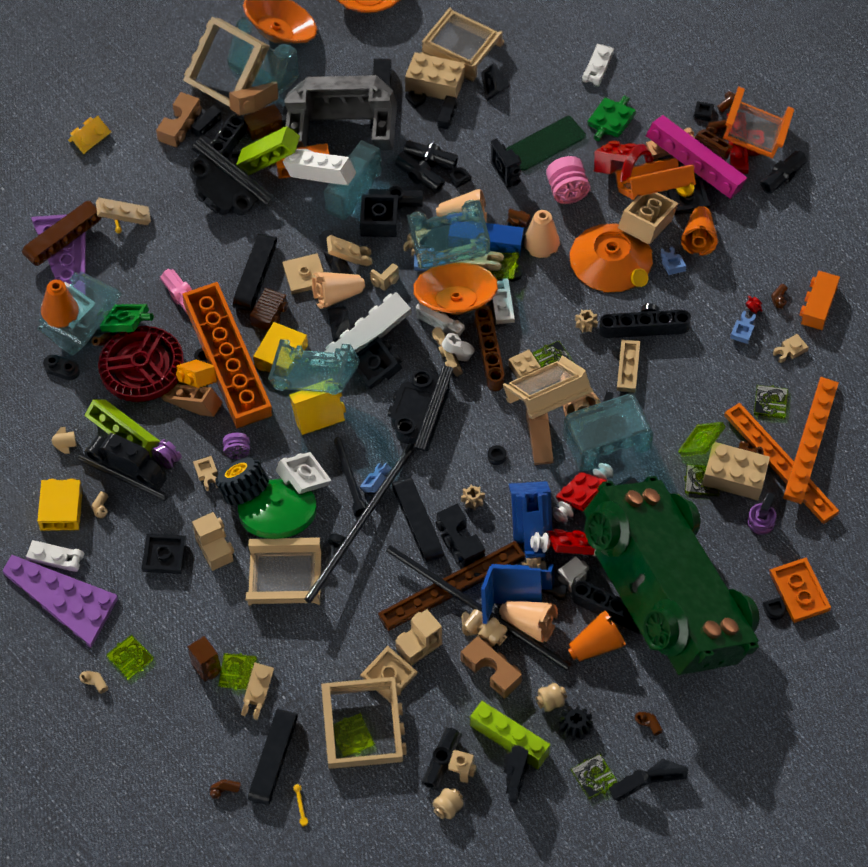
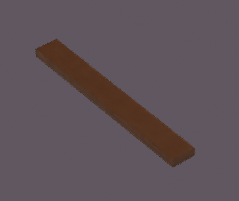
(461, 580)

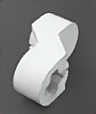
(454, 345)

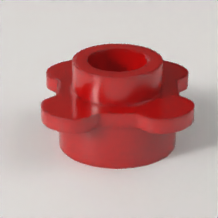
(754, 304)

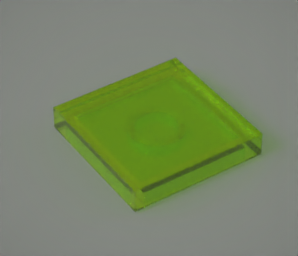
(701, 439)

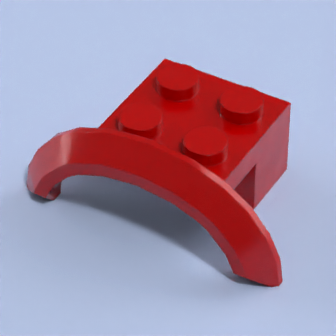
(617, 156)

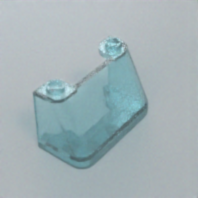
(278, 64)
(94, 303)
(312, 369)

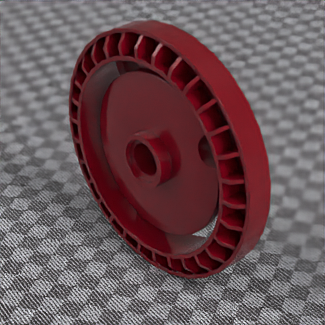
(140, 364)

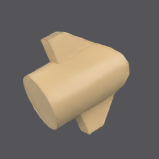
(63, 440)
(471, 622)

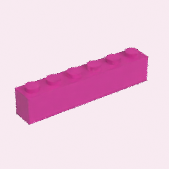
(690, 151)

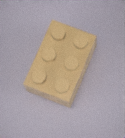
(434, 76)
(648, 216)
(736, 471)

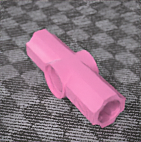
(175, 286)

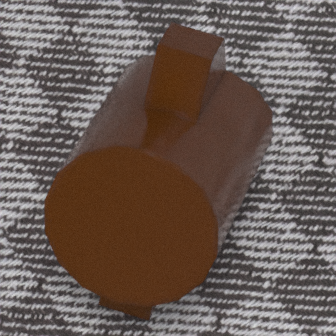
(518, 218)

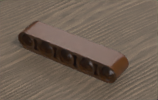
(61, 233)
(492, 355)

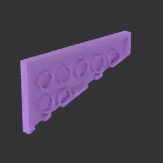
(68, 259)
(69, 600)

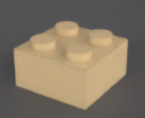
(523, 364)

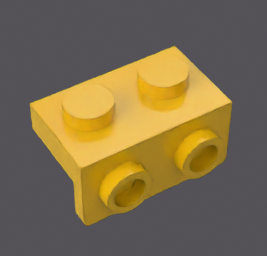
(90, 134)

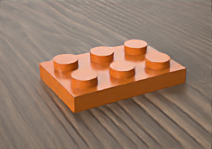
(800, 590)

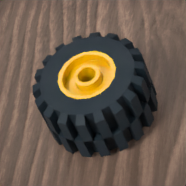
(242, 481)

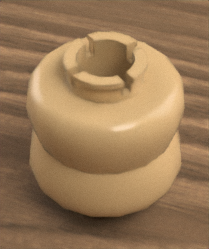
(493, 632)
(551, 697)
(448, 803)

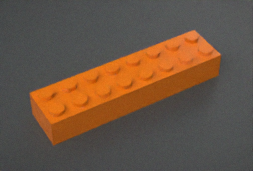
(228, 354)

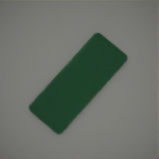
(548, 142)

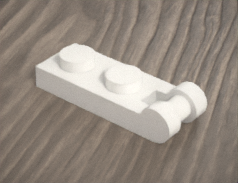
(598, 64)
(503, 303)
(54, 556)

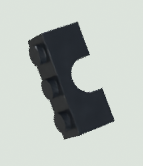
(466, 549)

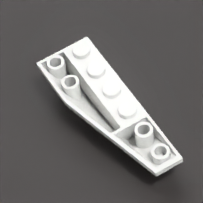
(375, 325)

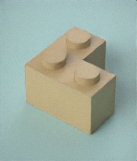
(212, 542)
(421, 639)

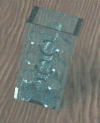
(342, 199)

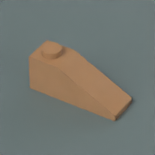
(253, 98)
(197, 400)
(540, 439)

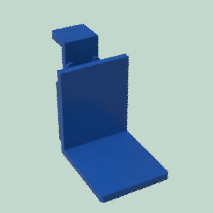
(530, 513)
(514, 584)

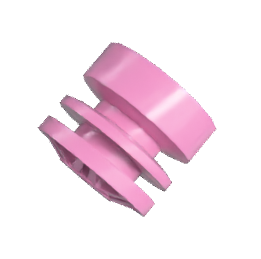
(568, 180)

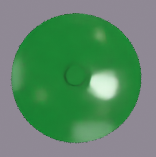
(278, 511)

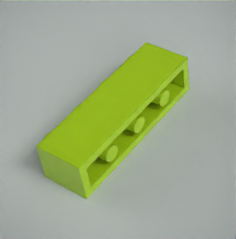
(268, 150)
(114, 421)
(509, 733)

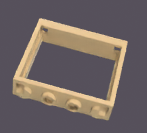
(250, 71)
(362, 686)

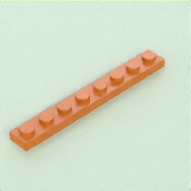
(810, 440)
(779, 460)

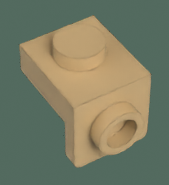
(387, 278)
(463, 764)

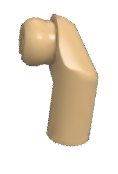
(98, 505)
(94, 678)

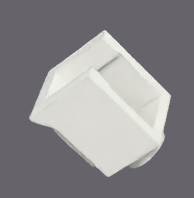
(573, 572)

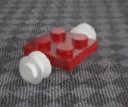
(580, 492)
(562, 542)

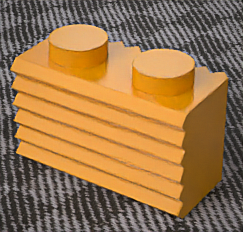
(196, 373)

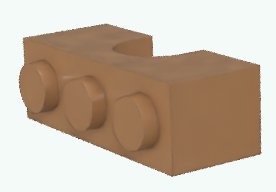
(174, 130)
(480, 654)

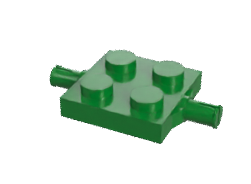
(611, 117)
(126, 318)

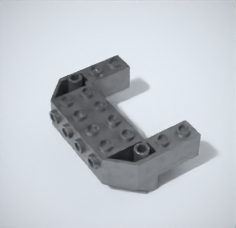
(343, 100)

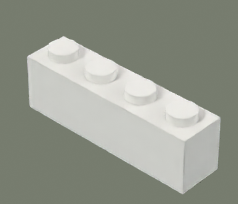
(320, 167)

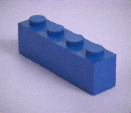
(505, 238)

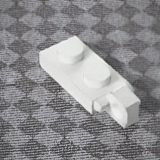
(439, 320)

